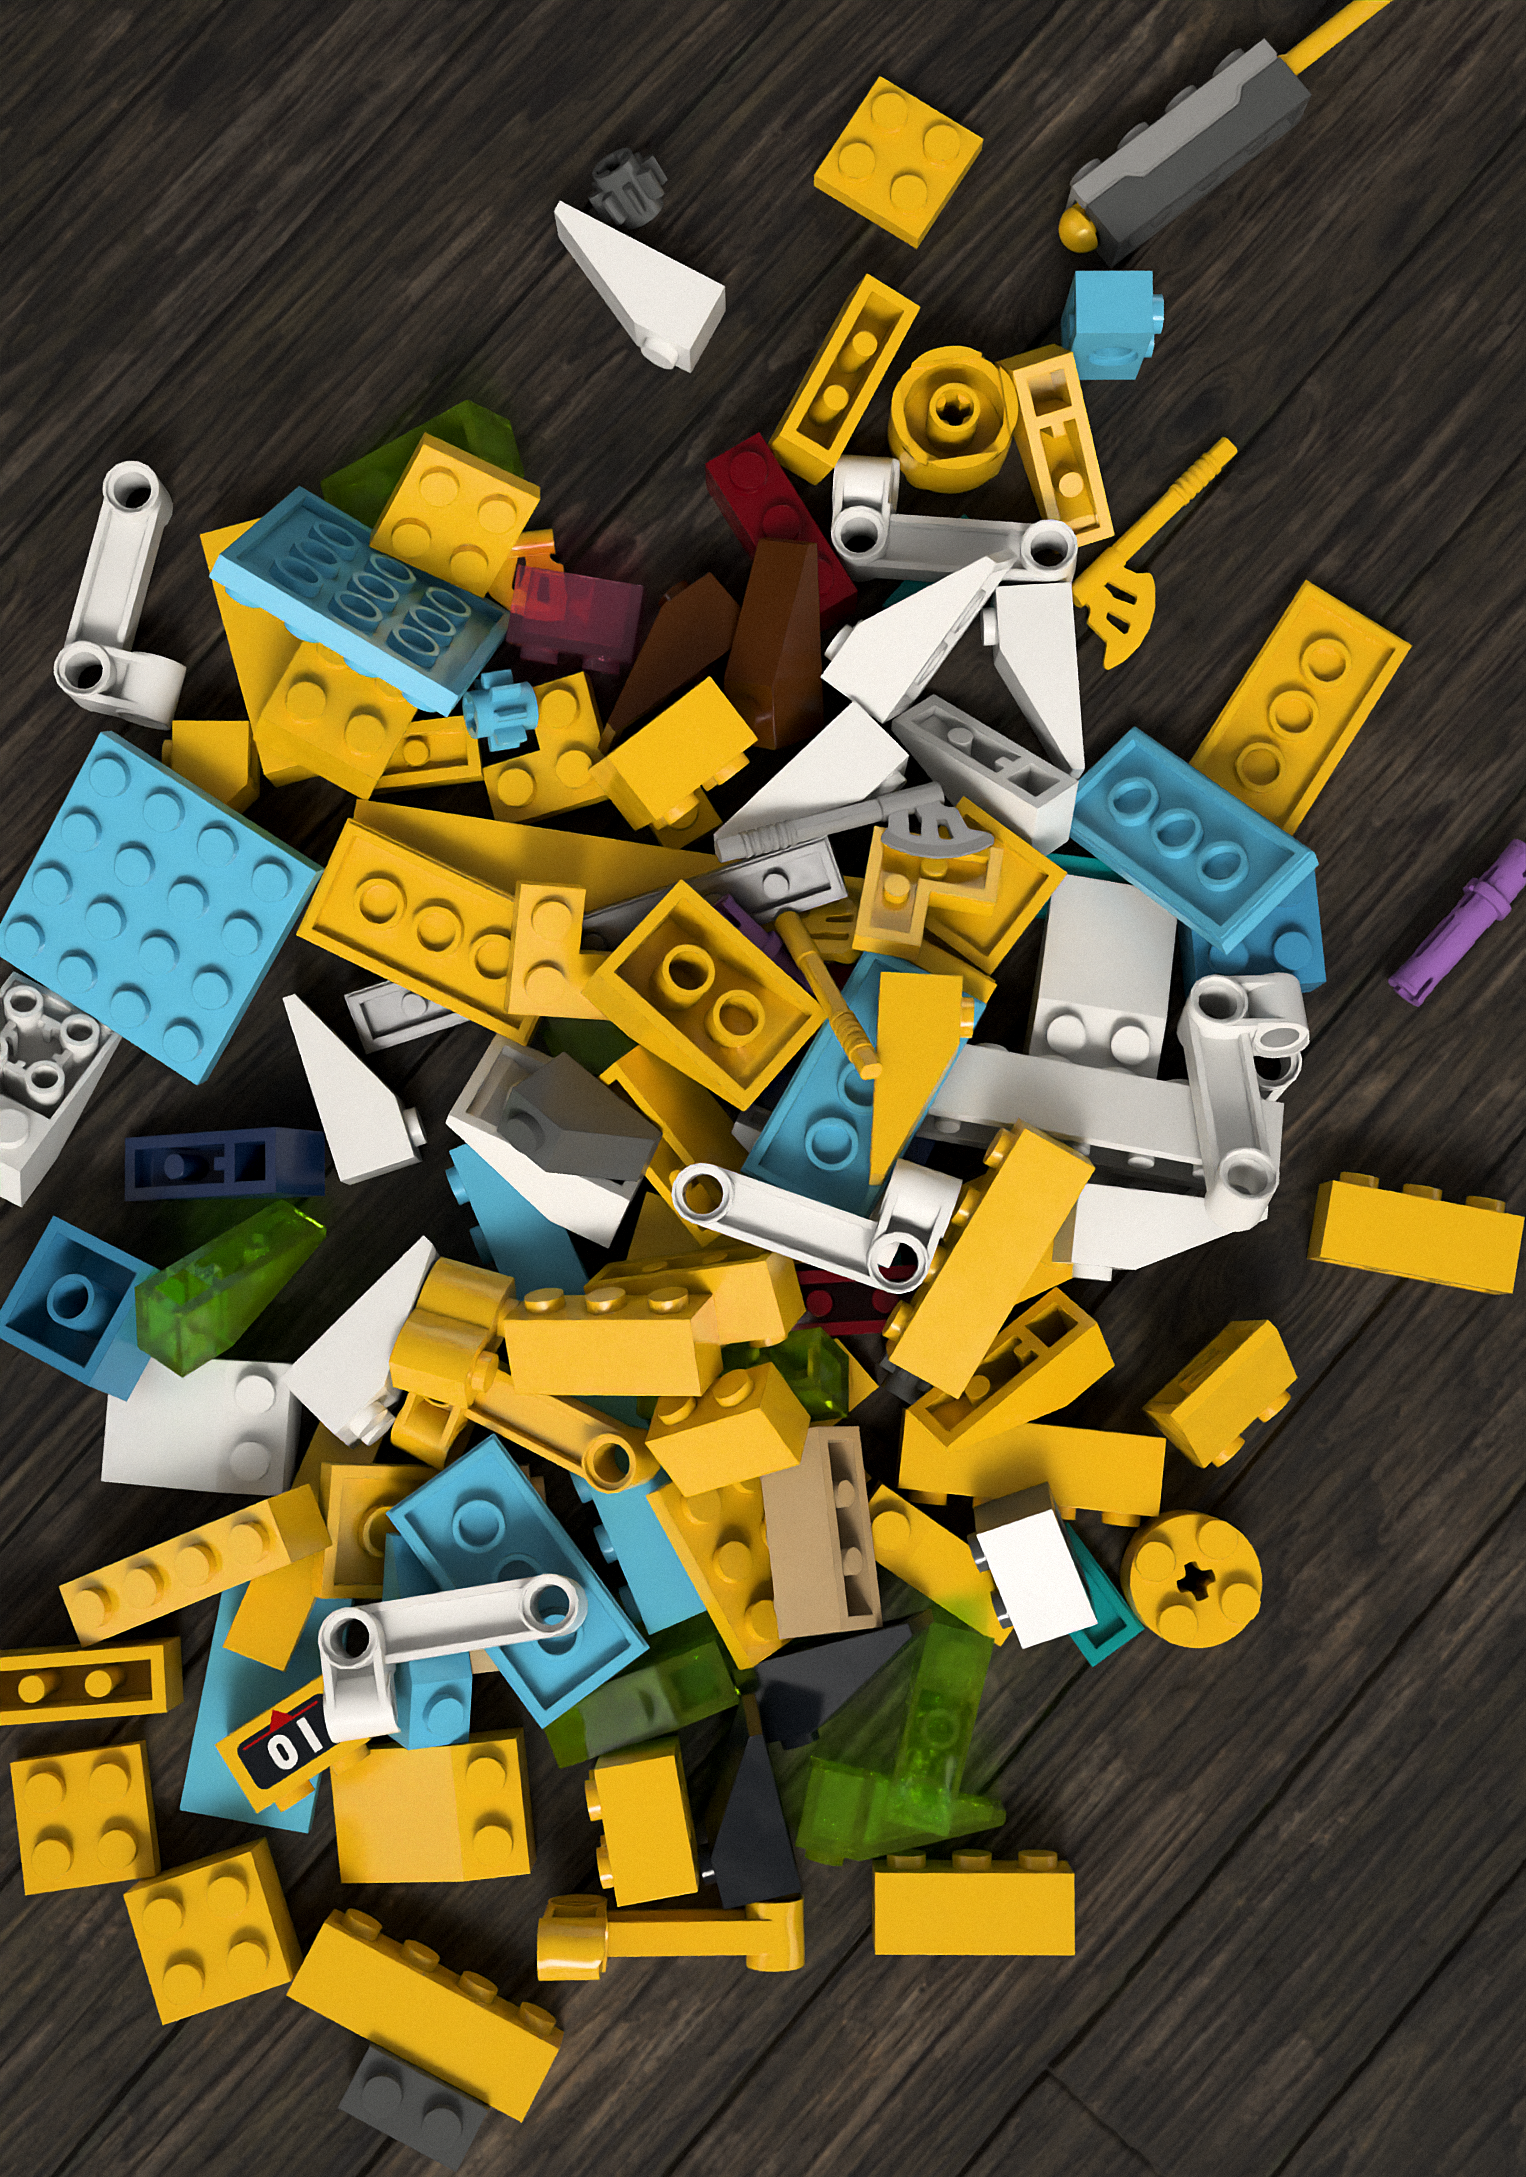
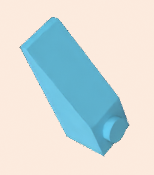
(430, 1691)

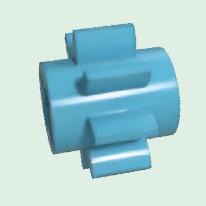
(500, 710)

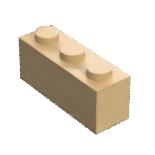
(822, 1538)

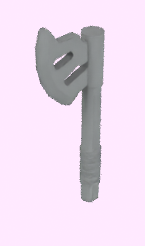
(923, 800)

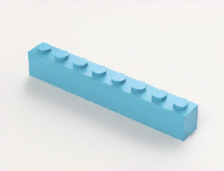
(546, 1257)

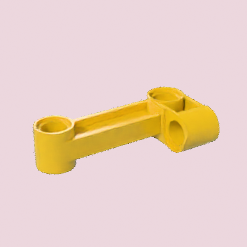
(548, 1425)
(582, 1934)

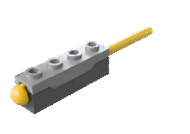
(1196, 143)

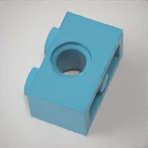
(1111, 323)

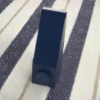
(225, 1165)

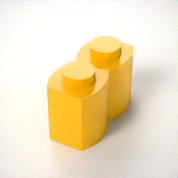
(453, 1333)

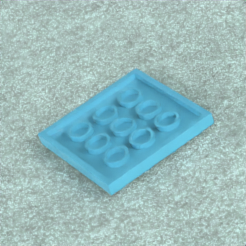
(374, 610)
(155, 907)

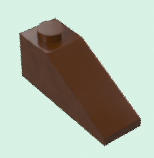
(777, 646)
(682, 650)

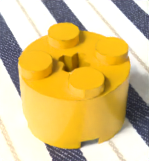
(982, 404)
(1224, 1595)

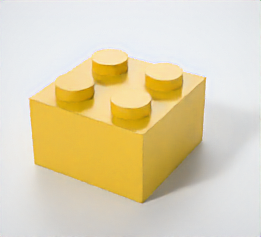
(334, 719)
(683, 747)
(646, 1822)
(214, 1930)

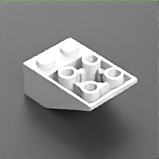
(47, 1074)

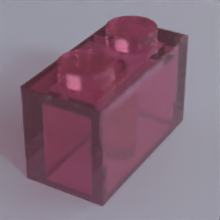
(576, 618)

